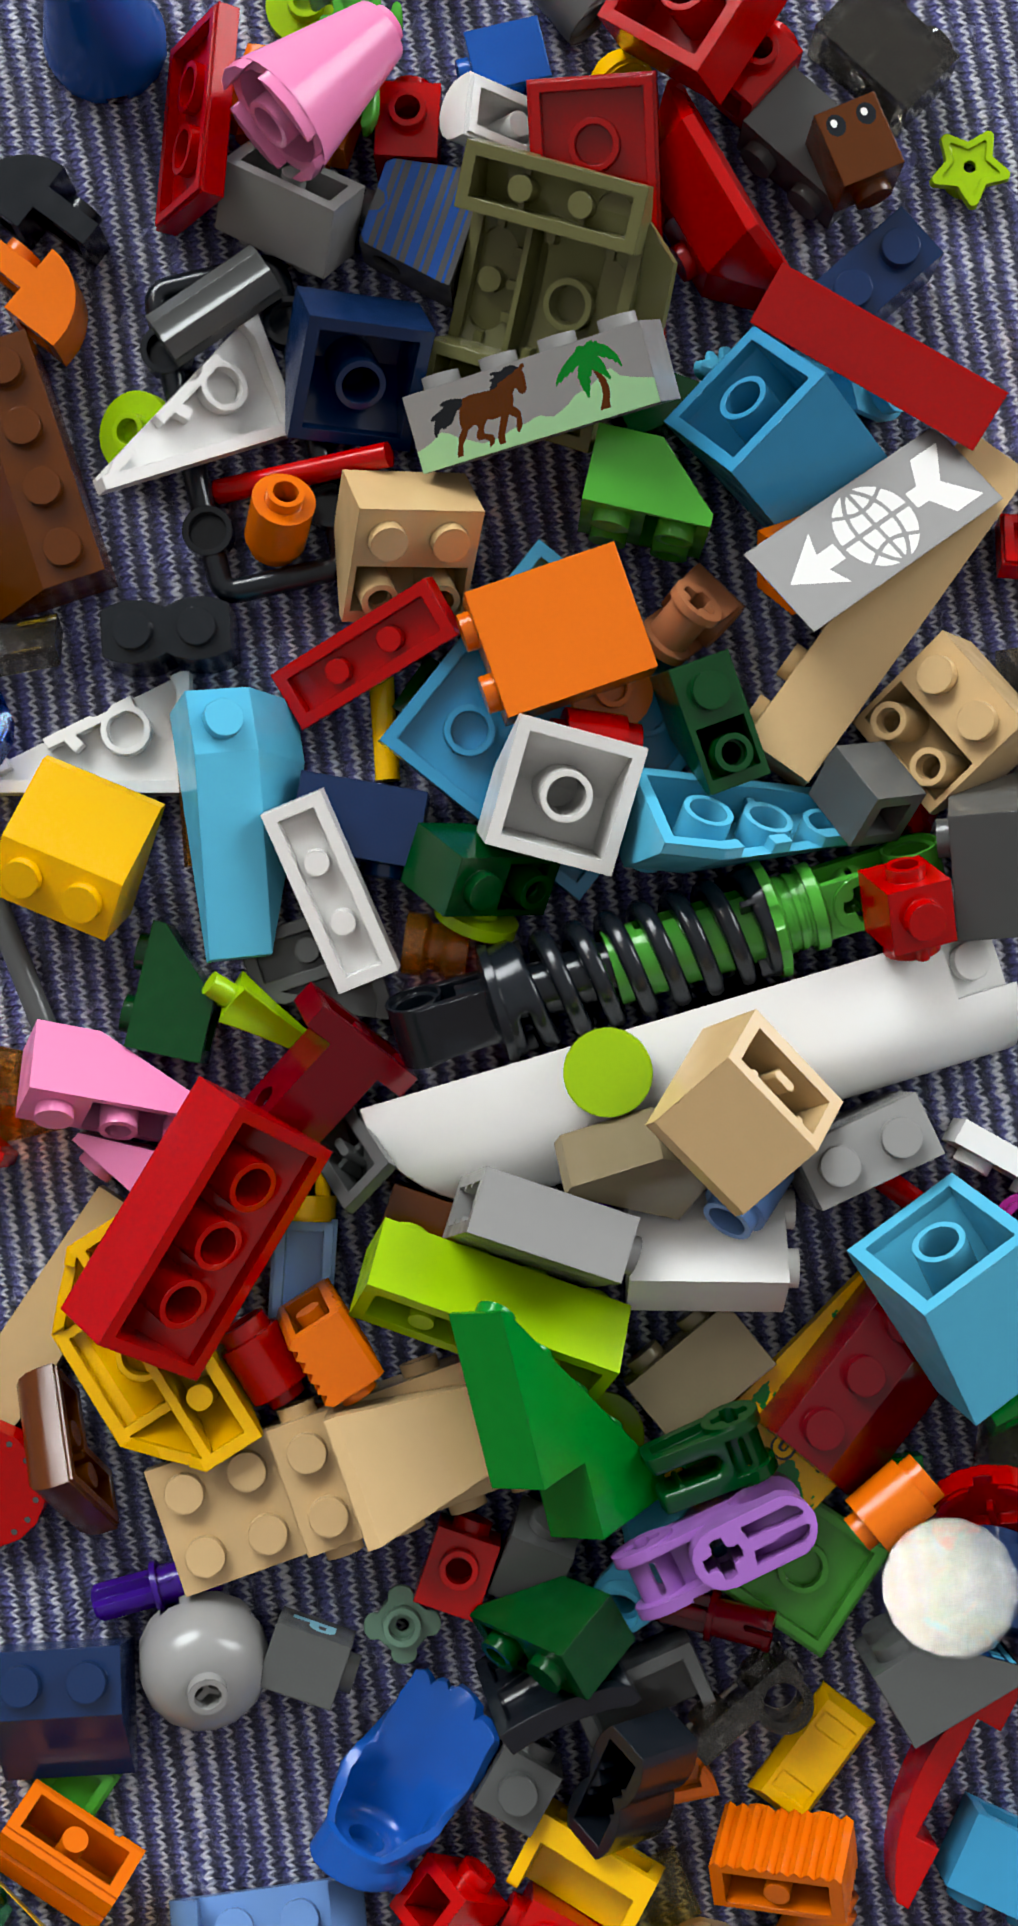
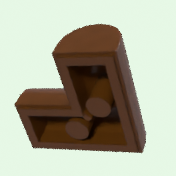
(58, 1454)

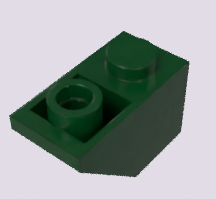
(711, 722)
(470, 878)
(169, 1008)
(556, 1633)

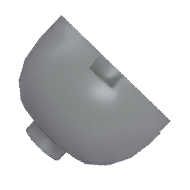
(203, 1661)

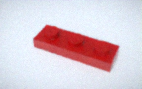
(367, 653)

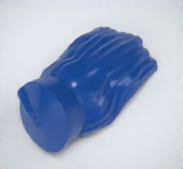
(404, 1784)

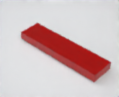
(878, 356)

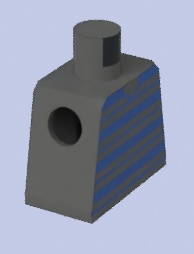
(415, 229)

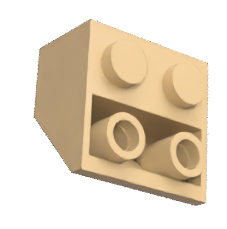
(401, 530)
(947, 720)
(743, 1110)

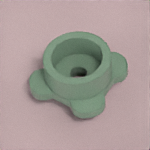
(399, 1605)

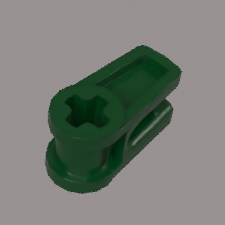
(725, 1467)

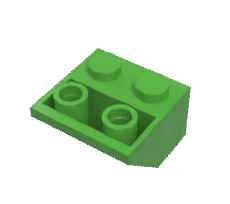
(642, 497)

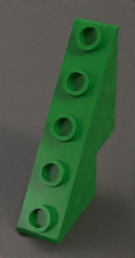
(547, 1430)

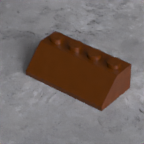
(47, 522)

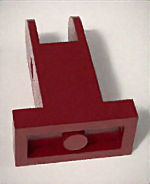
(328, 1068)

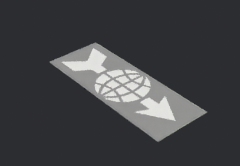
(872, 528)

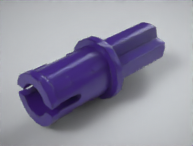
(138, 1591)

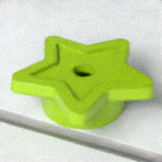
(963, 184)

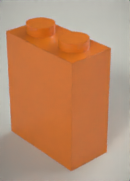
(556, 634)

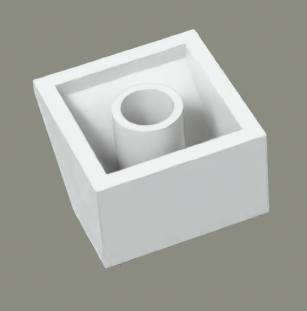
(561, 794)

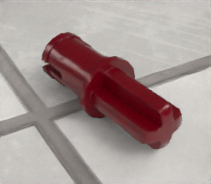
(726, 1621)

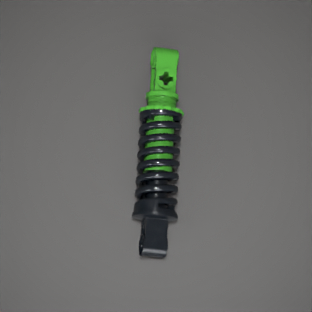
(727, 926)

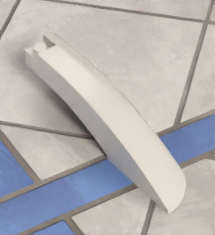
(850, 1023)

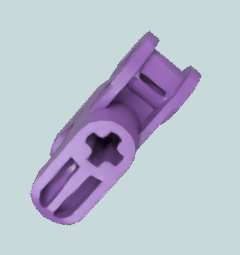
(759, 1532)

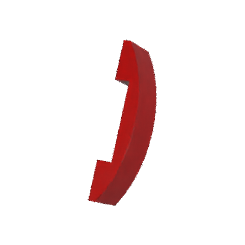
(908, 1843)

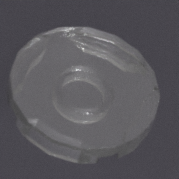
(951, 1588)

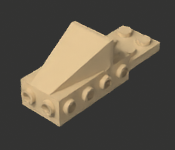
(328, 1479)

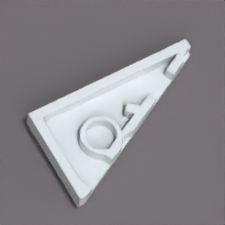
(218, 412)
(124, 745)

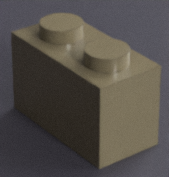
(696, 1368)

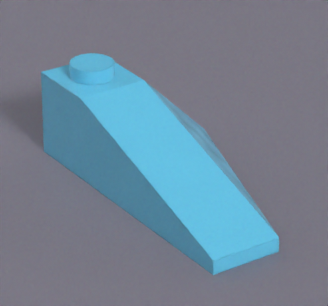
(234, 762)
(687, 831)

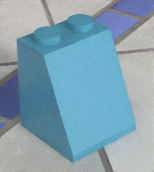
(951, 1291)

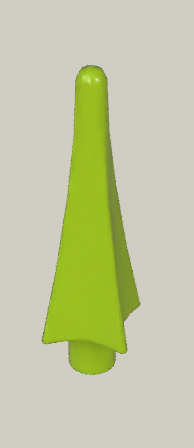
(252, 1009)

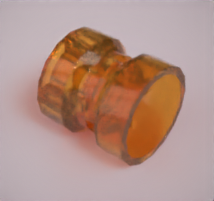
(433, 948)

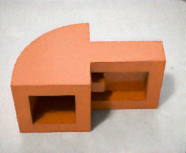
(44, 299)

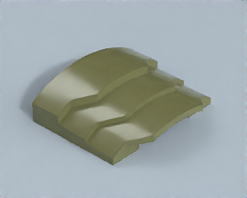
(547, 257)

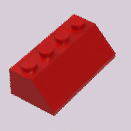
(195, 1231)

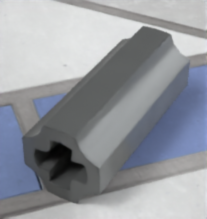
(214, 305)

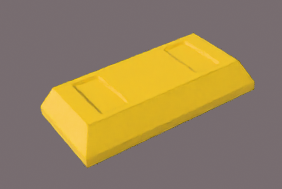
(810, 1760)

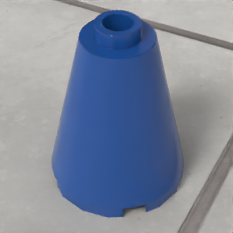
(104, 46)

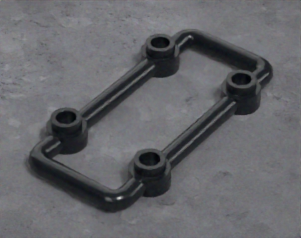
(207, 528)

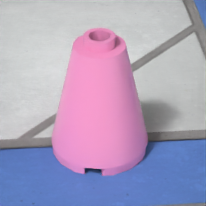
(314, 85)

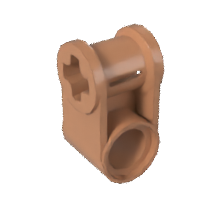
(691, 617)

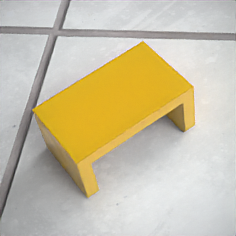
(605, 1889)

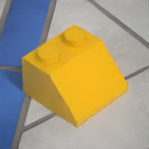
(77, 848)

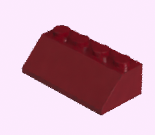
(851, 1395)

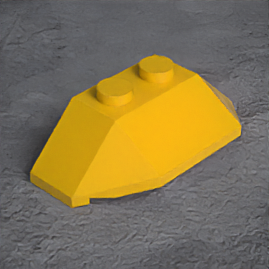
(149, 1406)

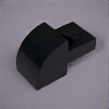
(42, 199)

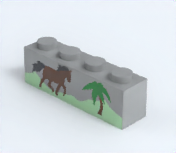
(543, 394)

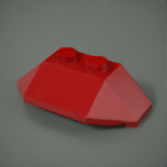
(707, 211)

